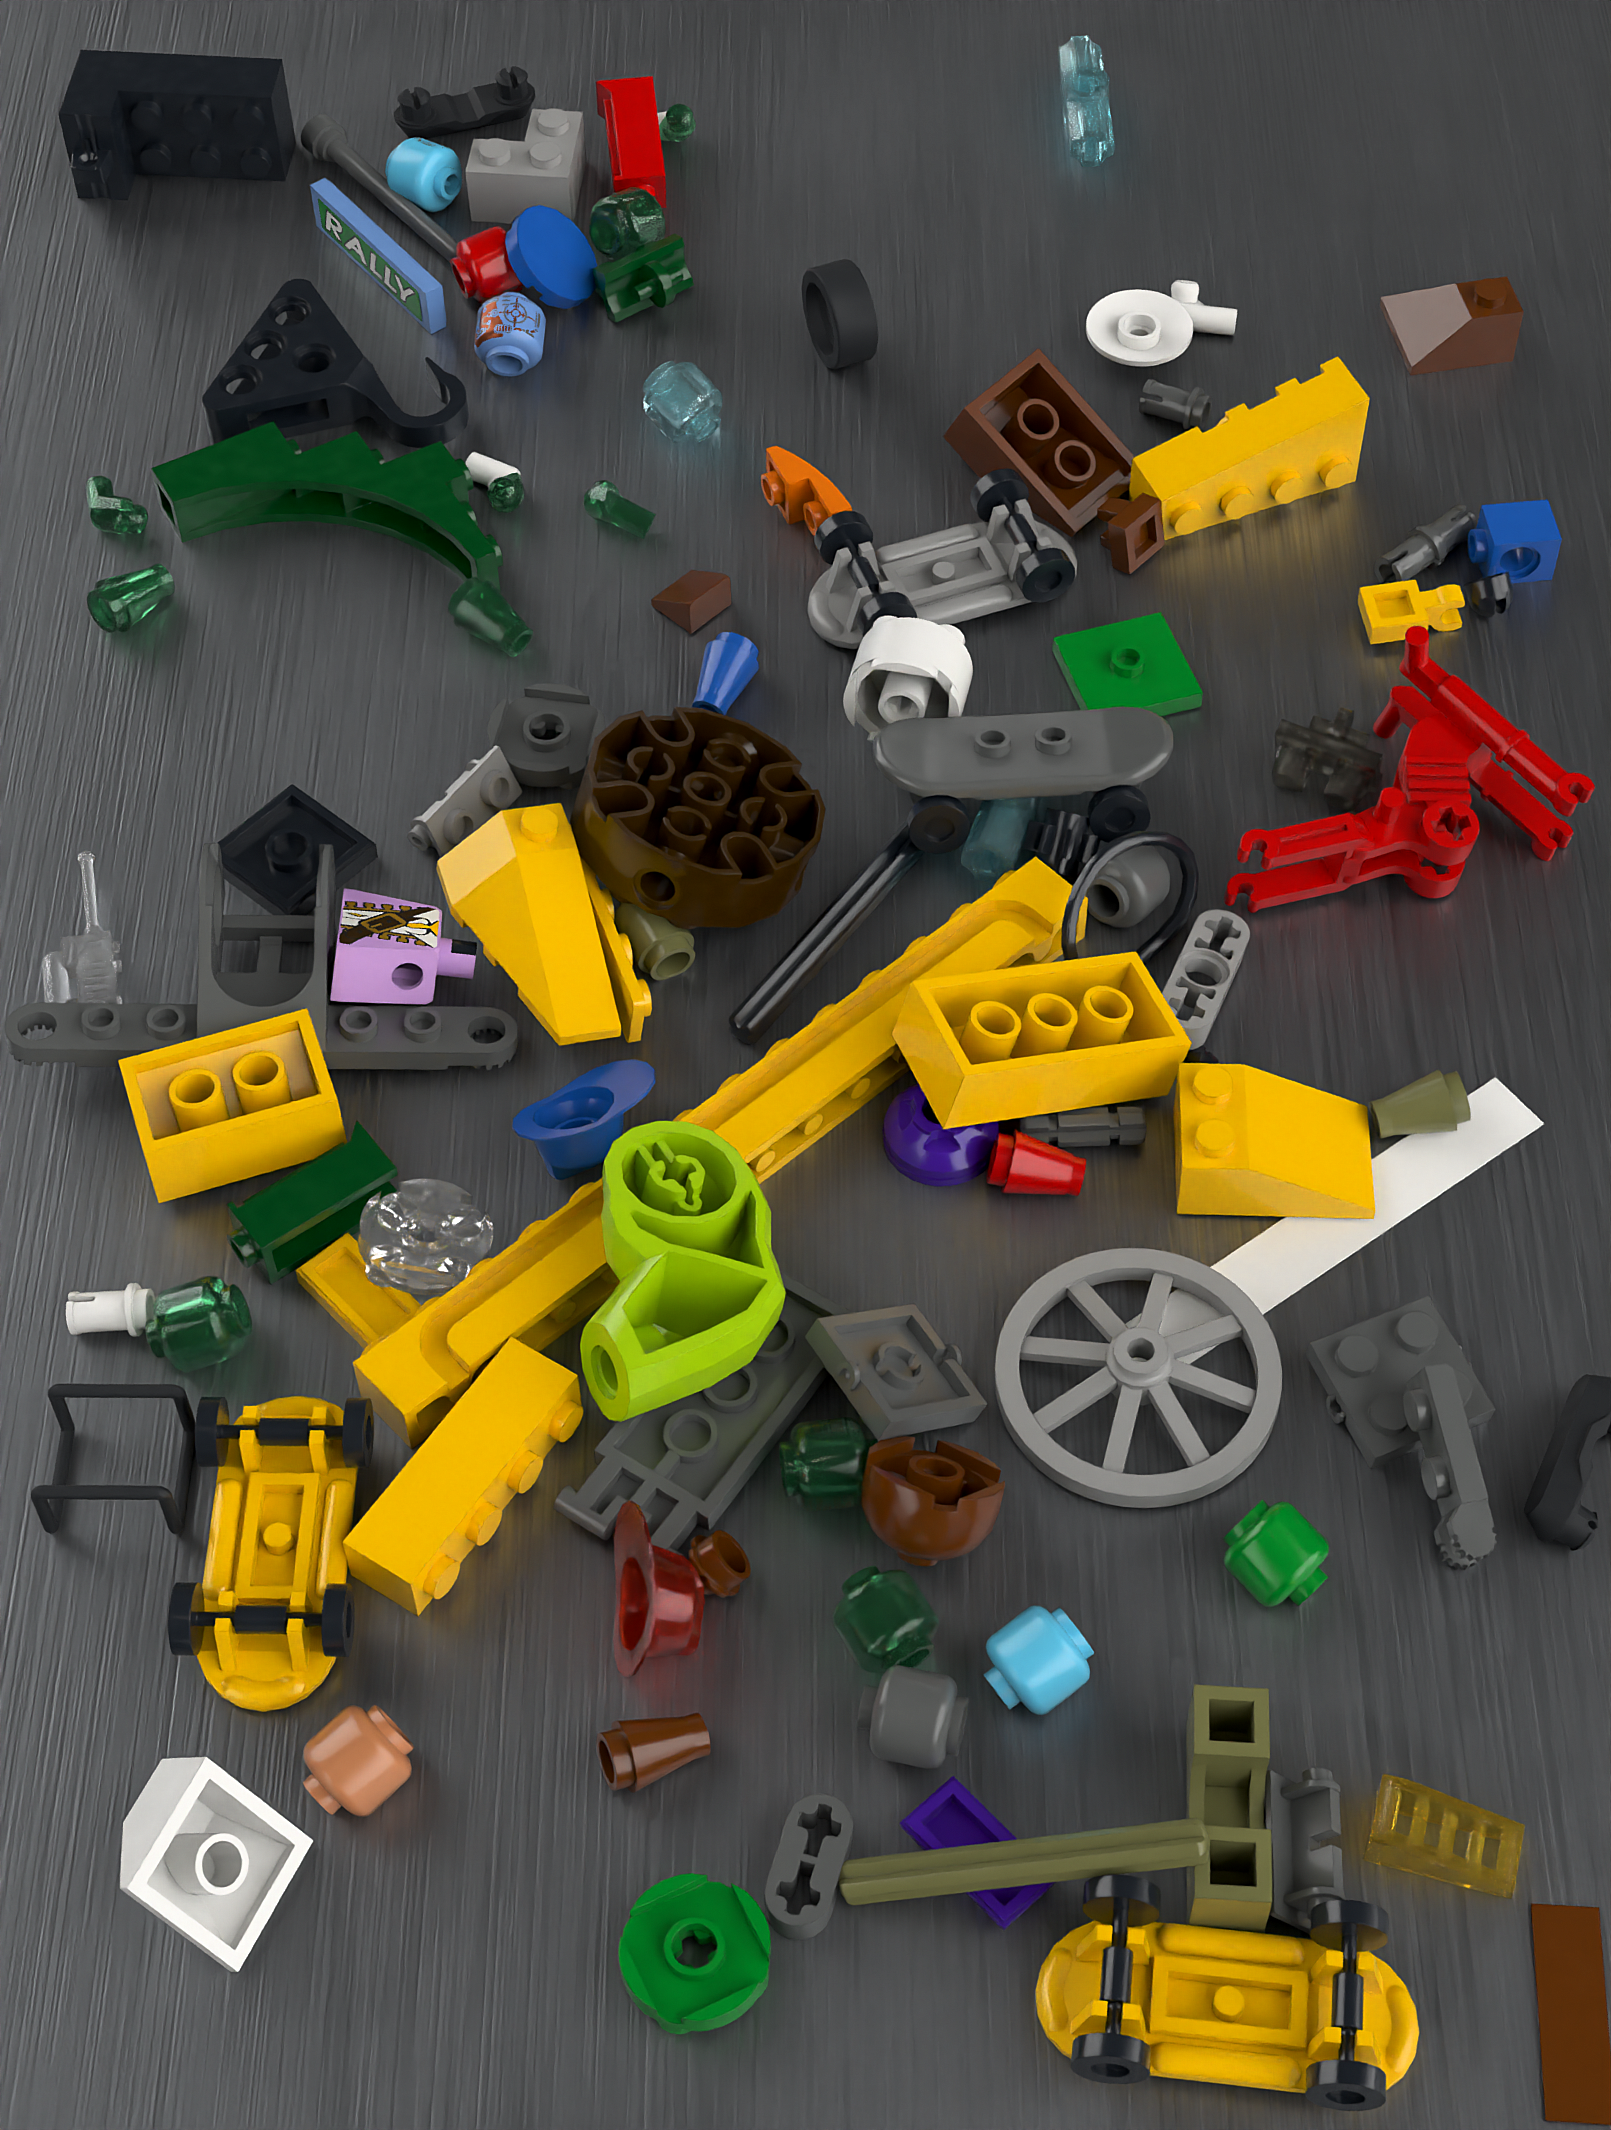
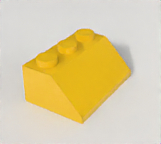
(233, 1105)

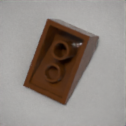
(1050, 437)

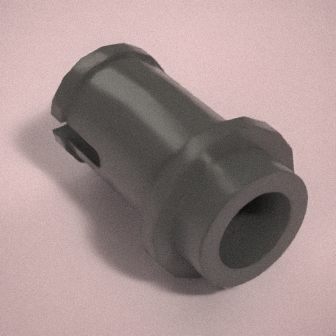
(1178, 404)

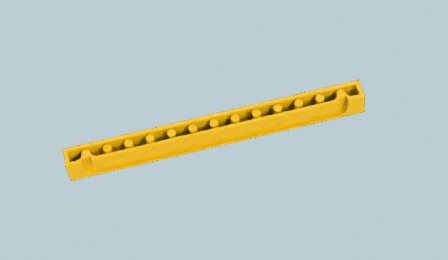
(767, 1114)

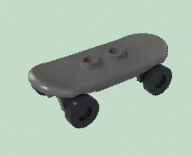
(1023, 758)

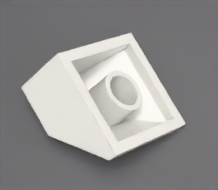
(208, 1857)

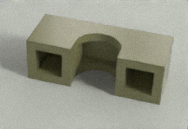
(1227, 1792)

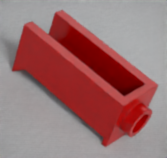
(633, 134)

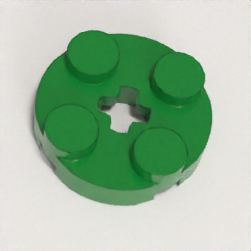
(687, 1996)

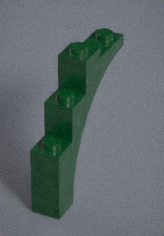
(341, 482)

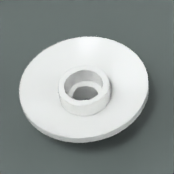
(1139, 327)

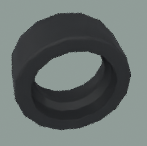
(839, 313)

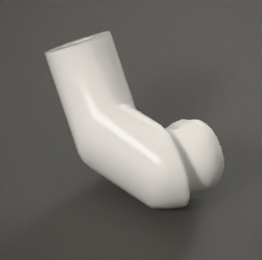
(1205, 318)

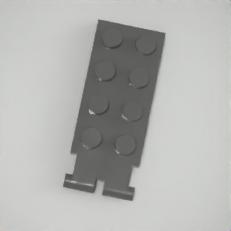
(702, 1449)

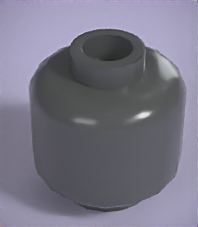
(1129, 887)
(913, 1717)

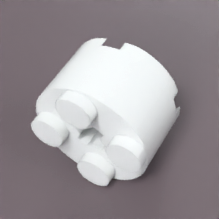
(906, 673)

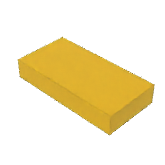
(341, 1287)

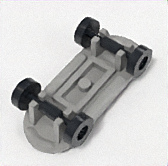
(943, 573)

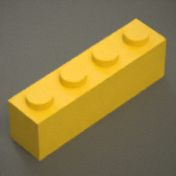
(464, 1477)

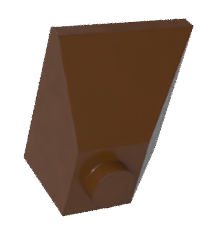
(1455, 325)

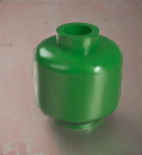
(1276, 1554)

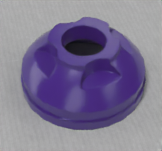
(928, 1151)

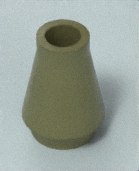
(1424, 1106)

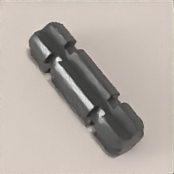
(1088, 1126)

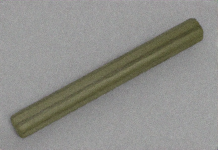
(1025, 1861)

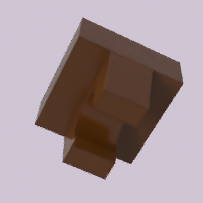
(1133, 530)

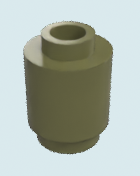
(655, 942)

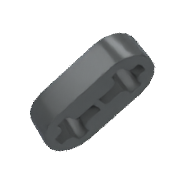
(792, 1862)

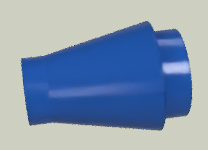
(725, 671)

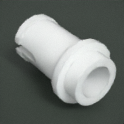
(110, 1310)

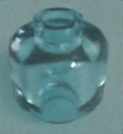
(682, 401)

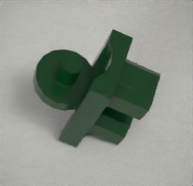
(643, 278)

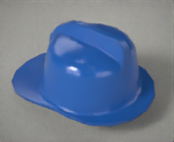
(585, 1116)

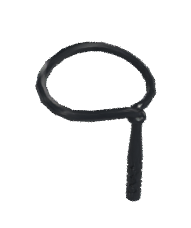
(1168, 929)

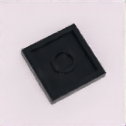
(277, 852)

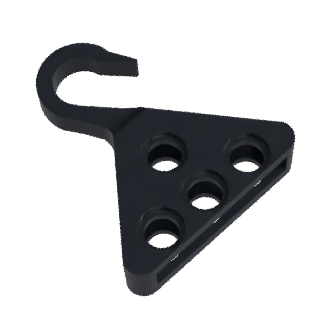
(316, 360)

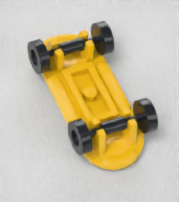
(275, 1556)
(1228, 2003)

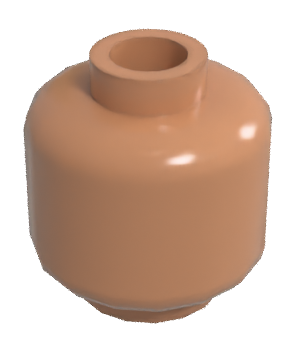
(357, 1761)

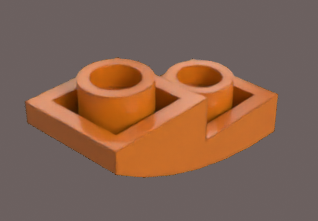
(800, 489)

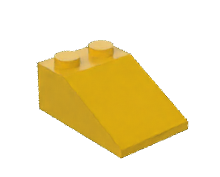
(1268, 1146)

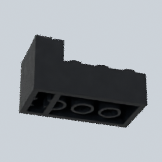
(174, 119)

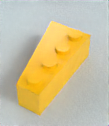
(1258, 456)

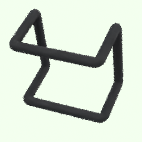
(173, 1509)

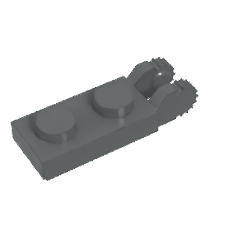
(1450, 1466)

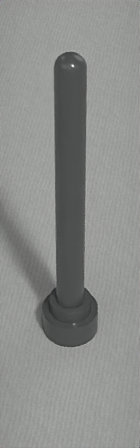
(328, 142)

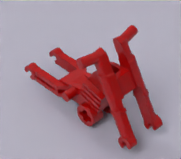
(1427, 802)

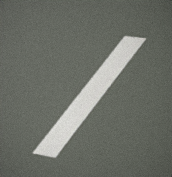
(1403, 1181)

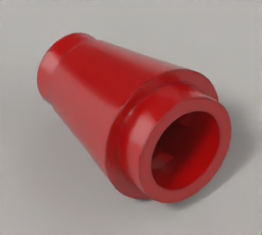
(1033, 1166)

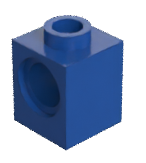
(1516, 540)

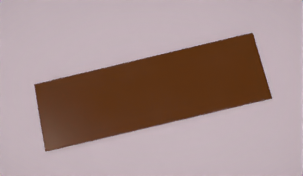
(1572, 2013)

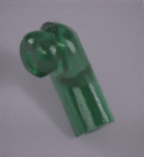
(606, 505)
(113, 512)

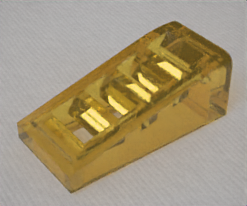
(1412, 1855)

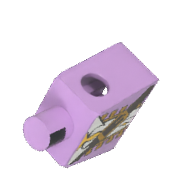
(394, 951)

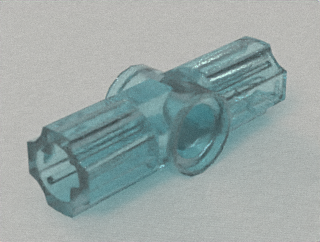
(1086, 101)
(998, 836)

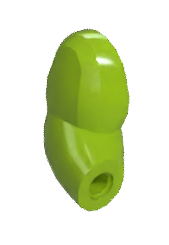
(691, 1265)

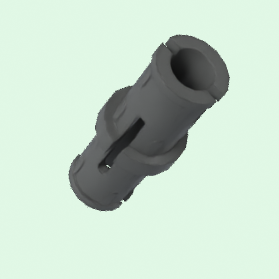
(1426, 546)

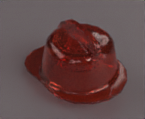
(656, 1596)

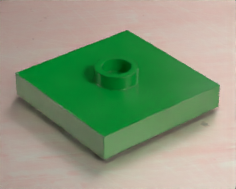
(1128, 667)

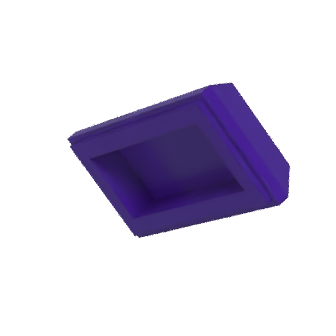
(958, 1819)

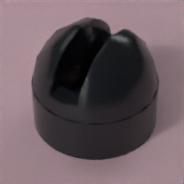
(1490, 594)

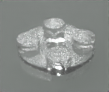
(415, 1266)

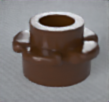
(719, 1563)

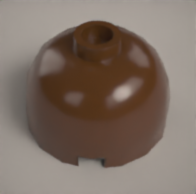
(930, 1501)

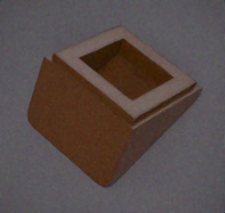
(694, 598)

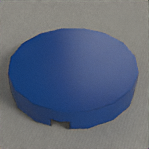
(551, 256)

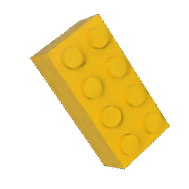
(1039, 1039)

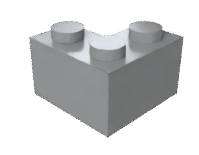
(517, 175)

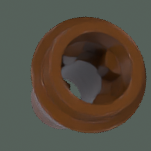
(649, 1749)

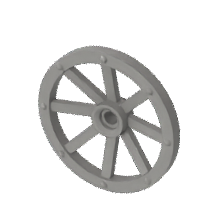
(1135, 1381)

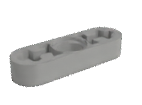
(1219, 966)

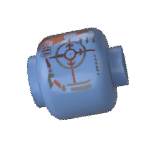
(509, 334)

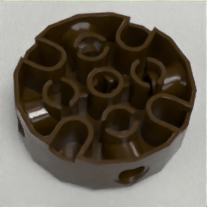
(696, 818)

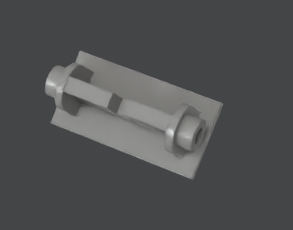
(469, 803)

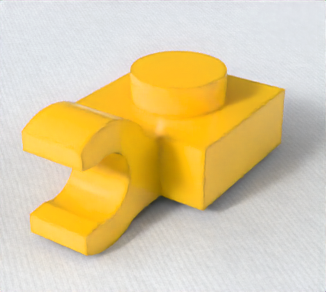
(1400, 605)

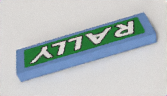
(379, 256)

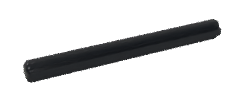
(824, 937)

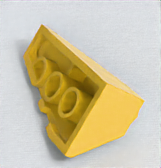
(531, 908)

